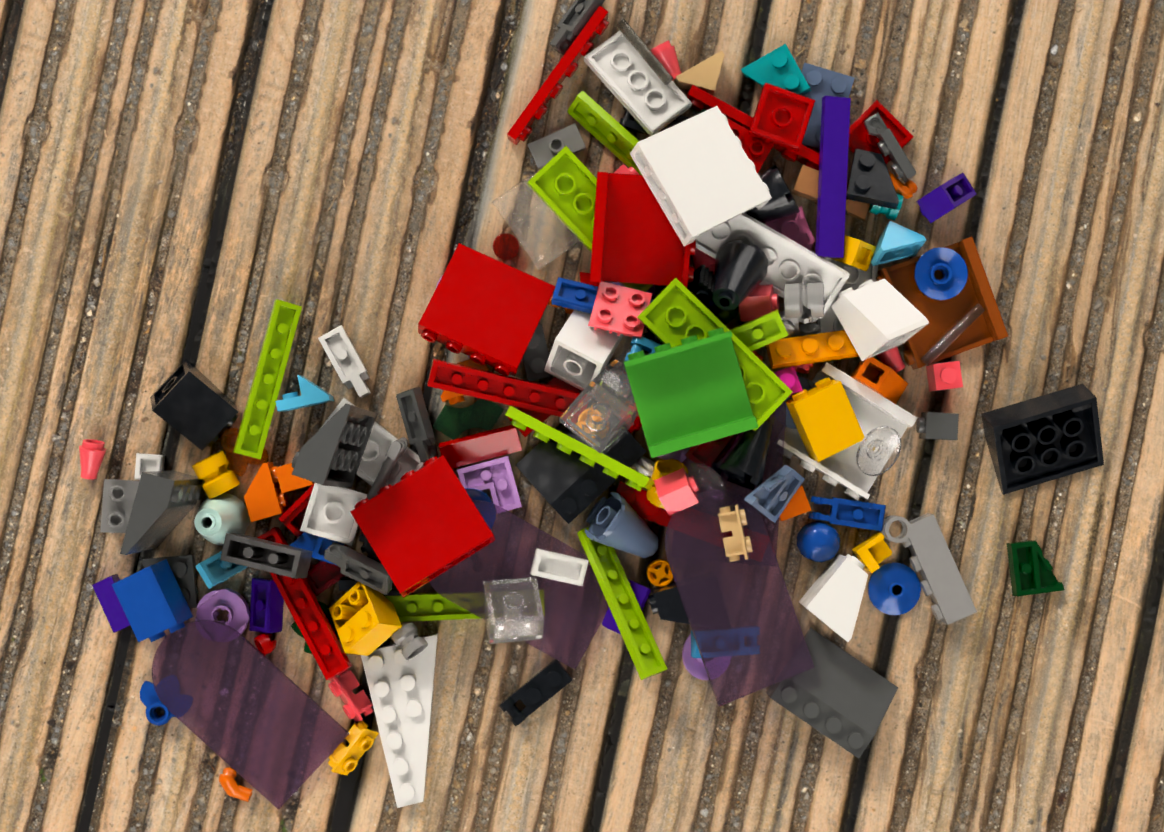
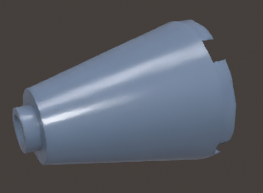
(621, 527)

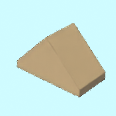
(702, 75)

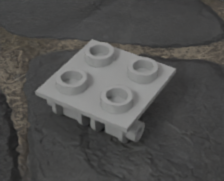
(117, 504)

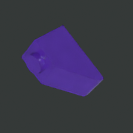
(946, 197)

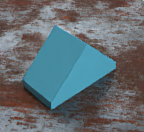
(896, 244)

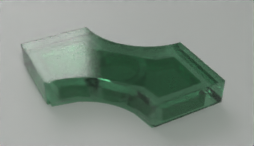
(455, 421)

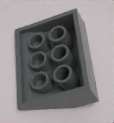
(336, 449)
(159, 507)
(837, 695)

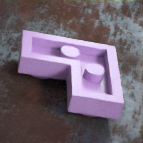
(497, 477)

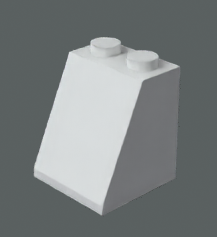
(877, 317)
(580, 351)
(838, 595)

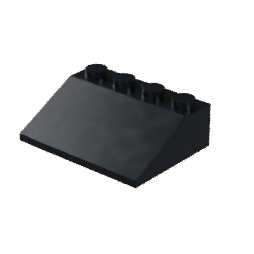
(1044, 438)
(569, 482)

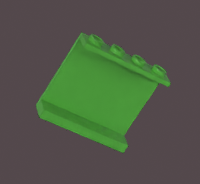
(689, 393)

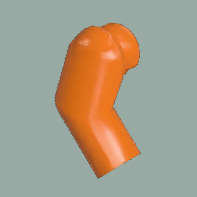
(903, 189)
(230, 786)

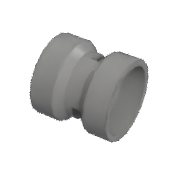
(408, 639)

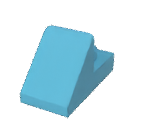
(310, 395)
(217, 571)

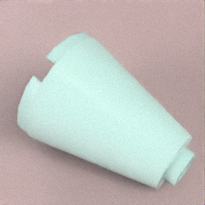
(221, 516)

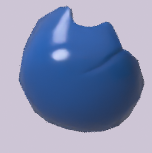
(818, 541)

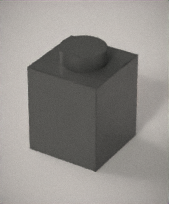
(938, 426)

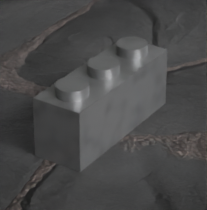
(266, 555)

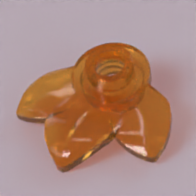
(239, 462)

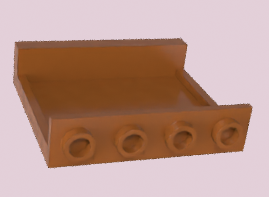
(947, 313)

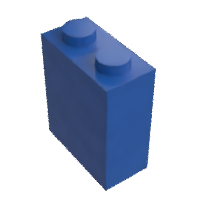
(153, 601)

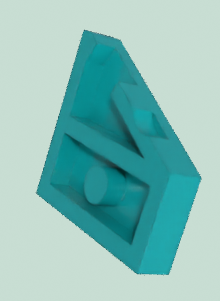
(778, 70)

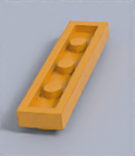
(810, 349)

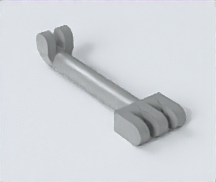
(394, 452)

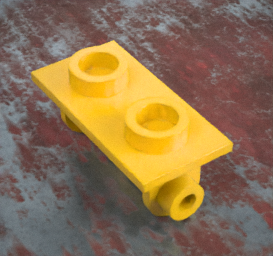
(346, 757)

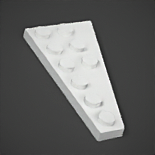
(403, 711)

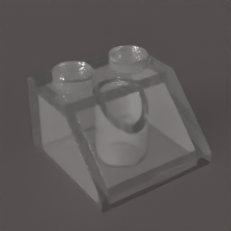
(513, 610)

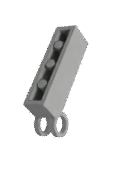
(935, 566)

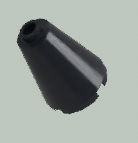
(782, 201)
(737, 273)
(745, 457)

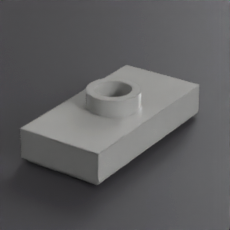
(549, 146)

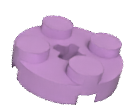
(225, 600)

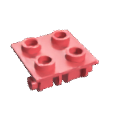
(618, 309)

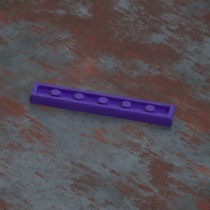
(832, 177)

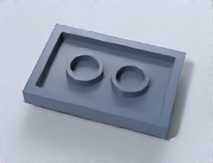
(822, 83)

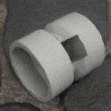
(804, 300)

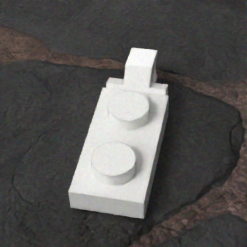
(345, 360)

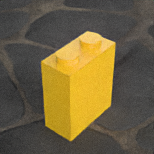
(825, 419)

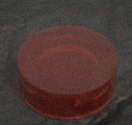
(506, 246)

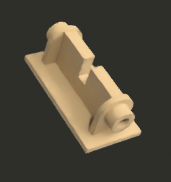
(734, 522)

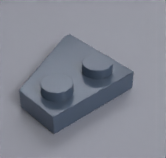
(775, 493)

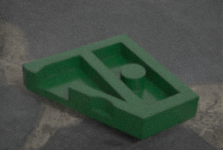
(1030, 570)

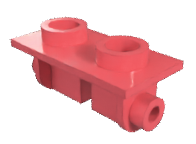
(354, 703)

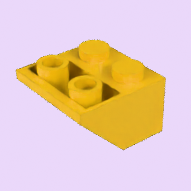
(364, 619)

